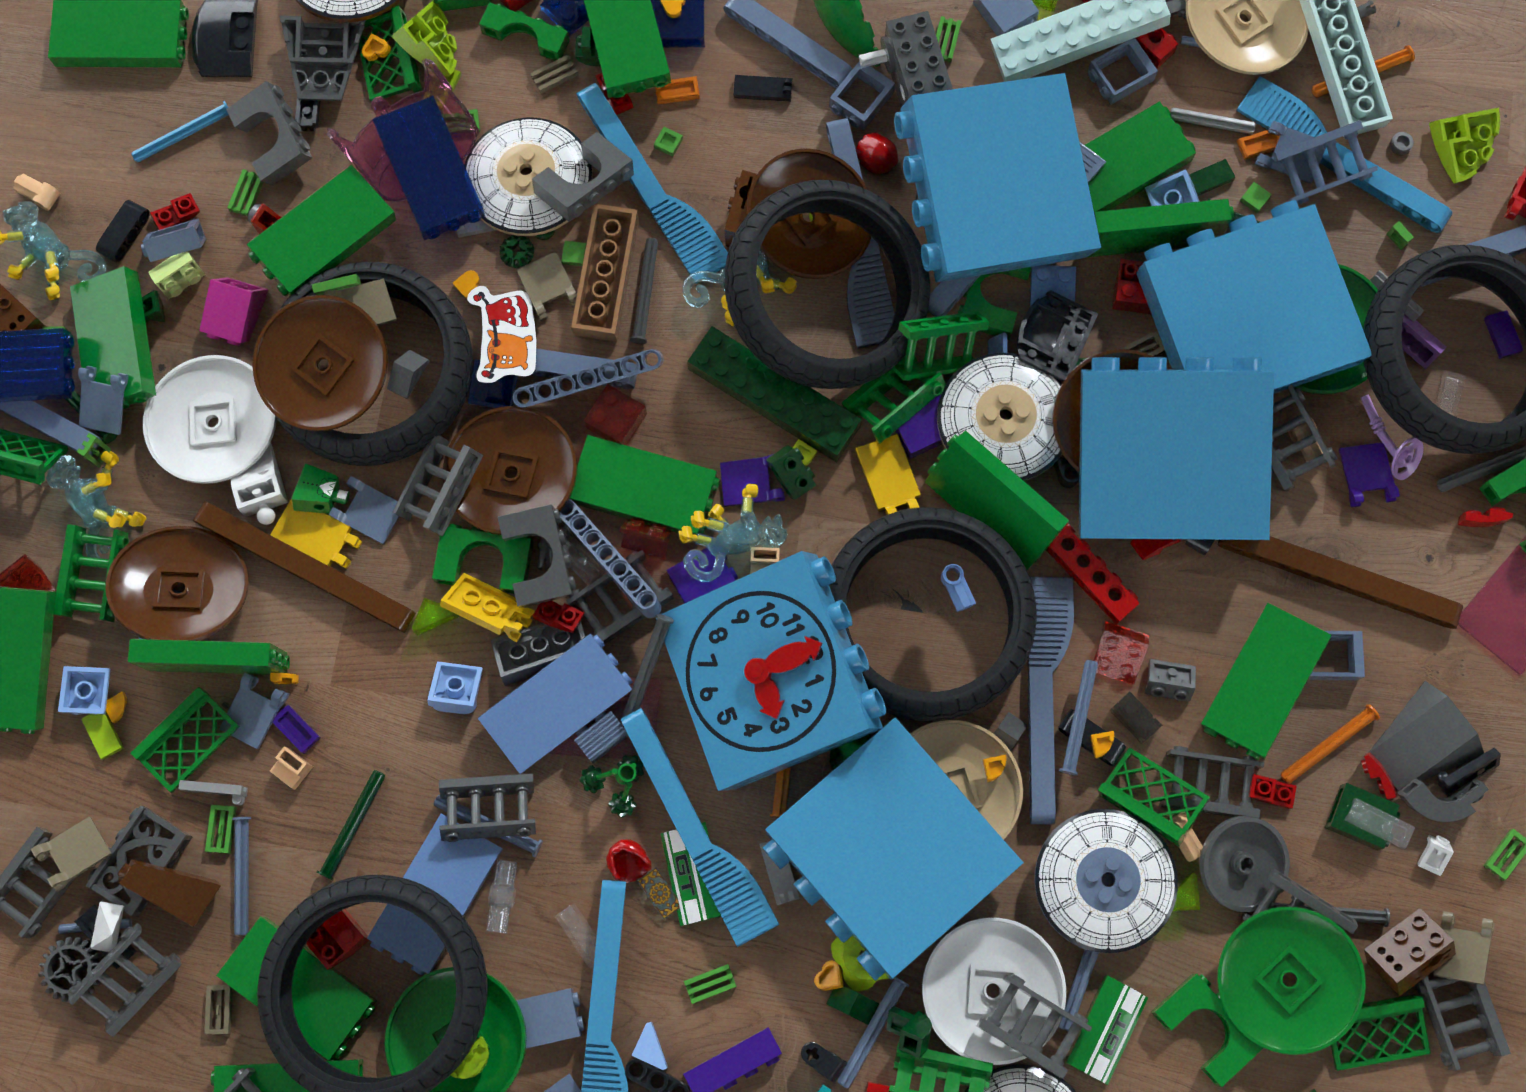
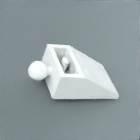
(260, 488)

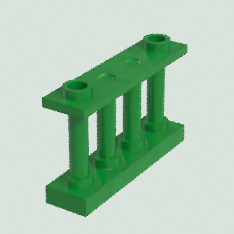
(933, 328)
(874, 391)
(70, 567)

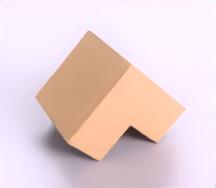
(763, 557)
(290, 768)

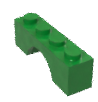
(501, 22)

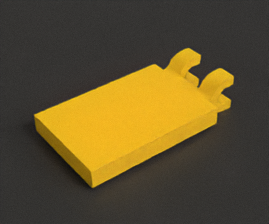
(888, 474)
(315, 535)
(487, 607)

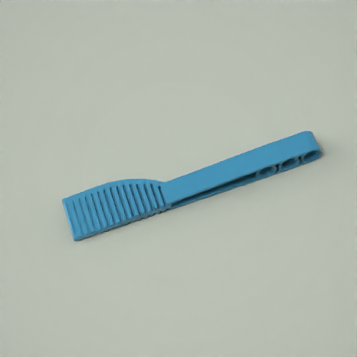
(1271, 103)
(681, 224)
(726, 878)
(602, 1062)

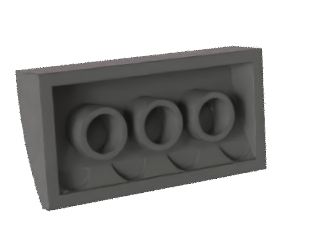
(533, 651)

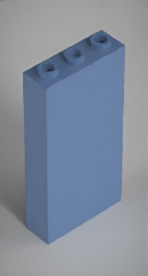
(556, 702)
(451, 870)

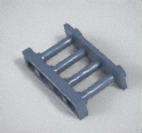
(1308, 149)

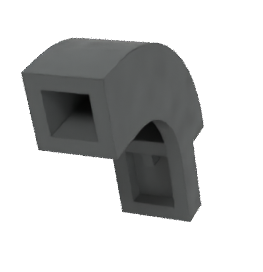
(1446, 809)

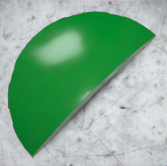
(847, 26)

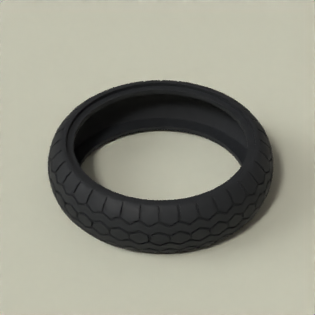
(882, 224)
(1387, 365)
(446, 399)
(998, 557)
(286, 945)

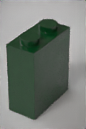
(1342, 806)

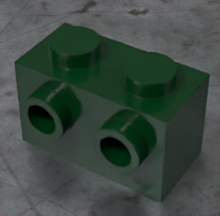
(791, 471)

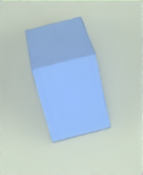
(649, 1049)

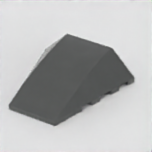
(321, 56)
(1426, 739)

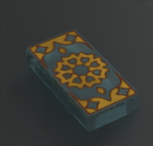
(659, 893)

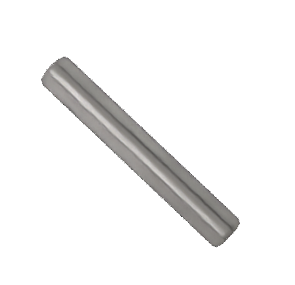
(1212, 121)

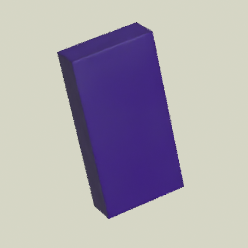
(1503, 334)
(296, 729)

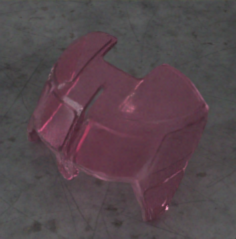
(369, 153)

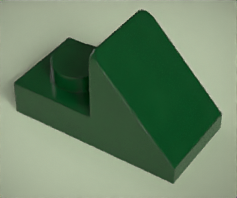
(153, 307)

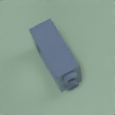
(1138, 59)
(873, 79)
(173, 240)
(1355, 657)

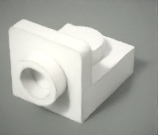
(1436, 854)

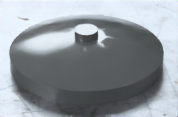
(1238, 862)

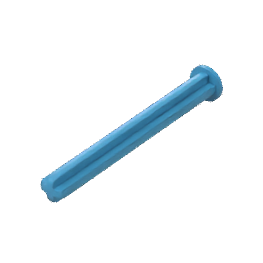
(180, 133)

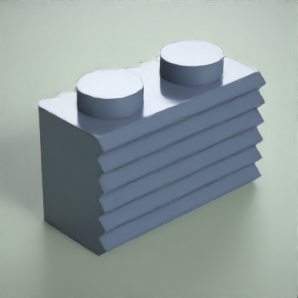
(601, 736)

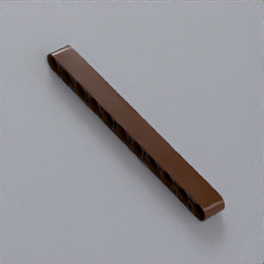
(304, 567)
(1349, 579)

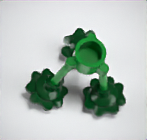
(627, 771)

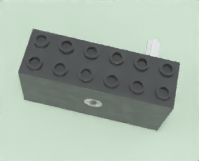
(911, 57)

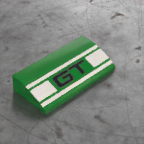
(686, 882)
(1112, 1020)

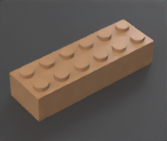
(605, 273)

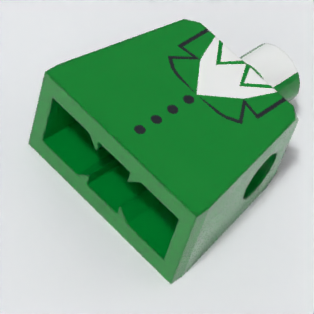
(317, 491)

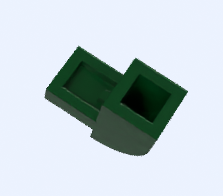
(585, 48)
(912, 1029)

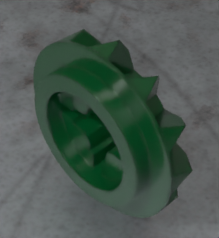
(522, 258)

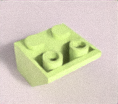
(176, 274)

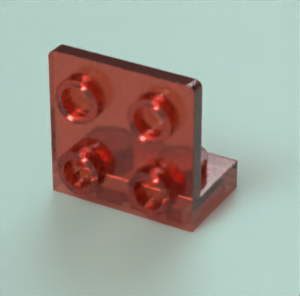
(650, 539)
(26, 575)
(1121, 652)

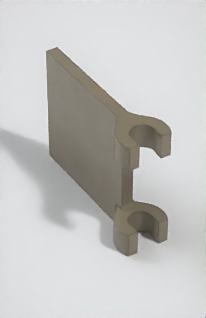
(545, 282)
(372, 298)
(73, 852)
(1471, 950)

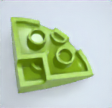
(427, 38)
(1465, 141)

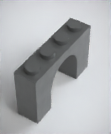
(290, 149)
(573, 199)
(556, 581)

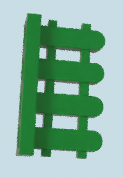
(931, 1061)

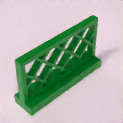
(407, 62)
(29, 467)
(171, 725)
(1137, 808)
(1380, 1010)

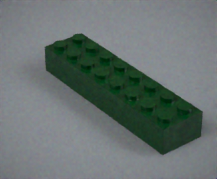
(785, 403)

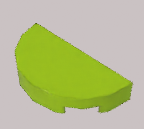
(474, 1061)

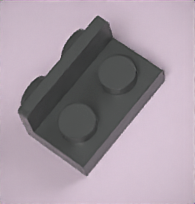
(1170, 680)

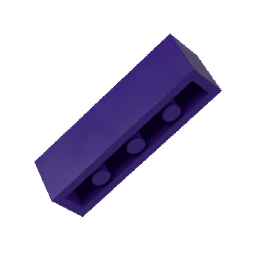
(734, 1062)

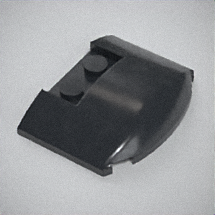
(224, 38)
(1054, 334)

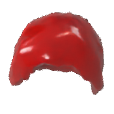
(877, 153)
(627, 861)

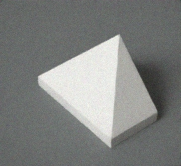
(107, 926)

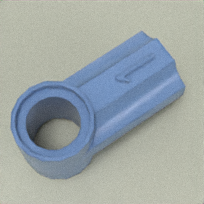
(958, 590)

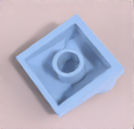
(1172, 190)
(455, 688)
(84, 690)

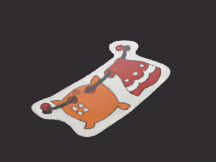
(507, 334)

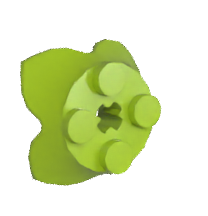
(853, 972)

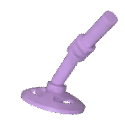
(1401, 456)

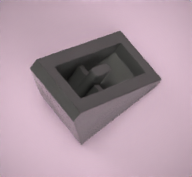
(406, 373)
(1010, 730)

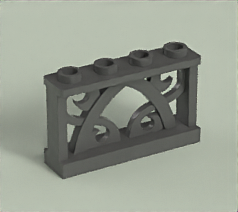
(170, 850)

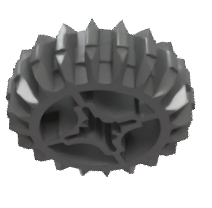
(62, 953)

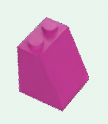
(232, 310)

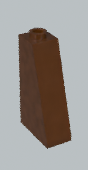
(170, 889)

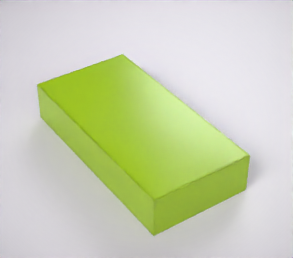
(102, 734)

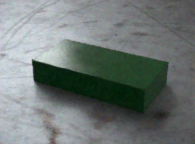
(1212, 177)

